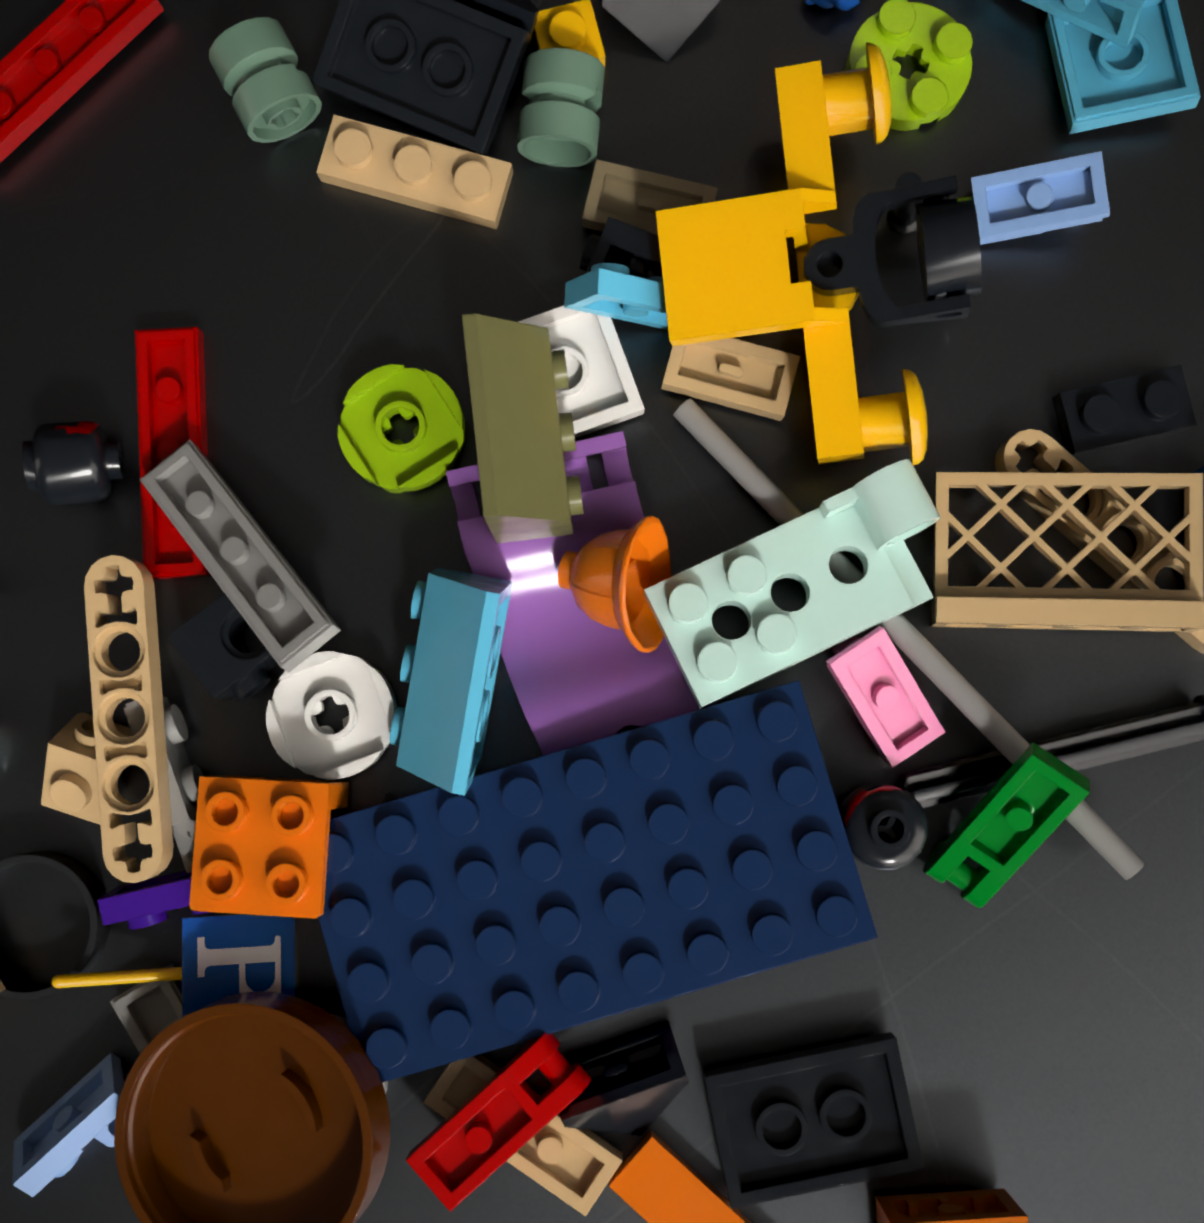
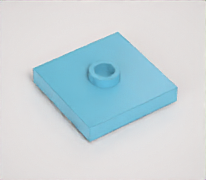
(1116, 84)

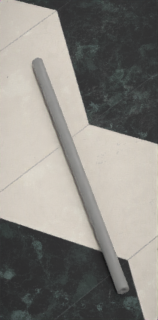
(904, 635)

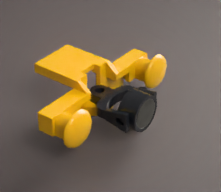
(732, 271)

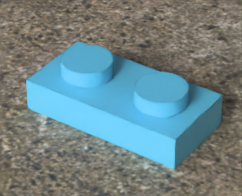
(616, 294)

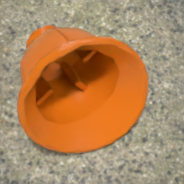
(612, 576)

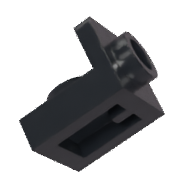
(625, 246)

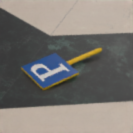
(218, 960)

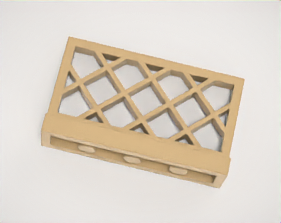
(1081, 606)

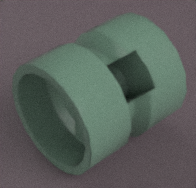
(261, 75)
(561, 115)

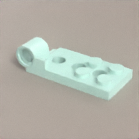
(863, 520)

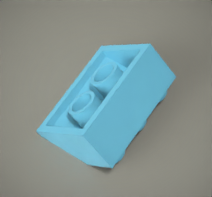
(450, 676)

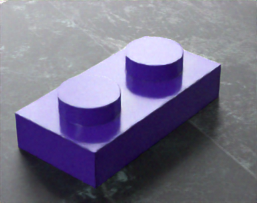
(147, 900)

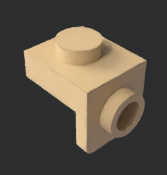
(71, 769)

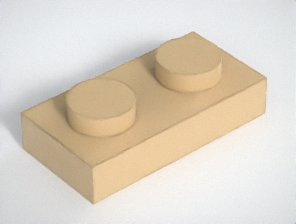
(733, 375)

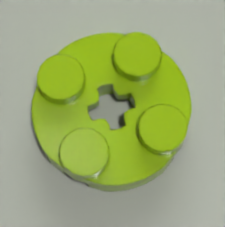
(935, 41)
(412, 394)

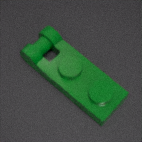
(1008, 825)

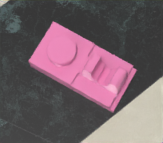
(884, 696)

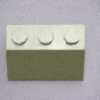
(520, 429)

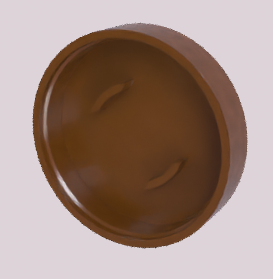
(252, 1117)

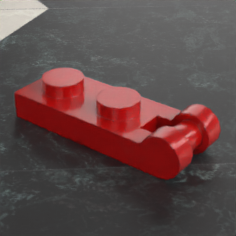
(496, 1121)

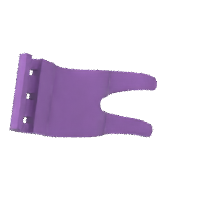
(568, 670)

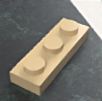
(415, 172)
(561, 1159)

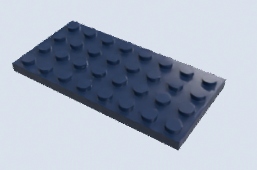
(589, 883)

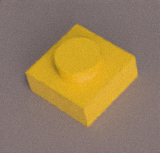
(570, 28)

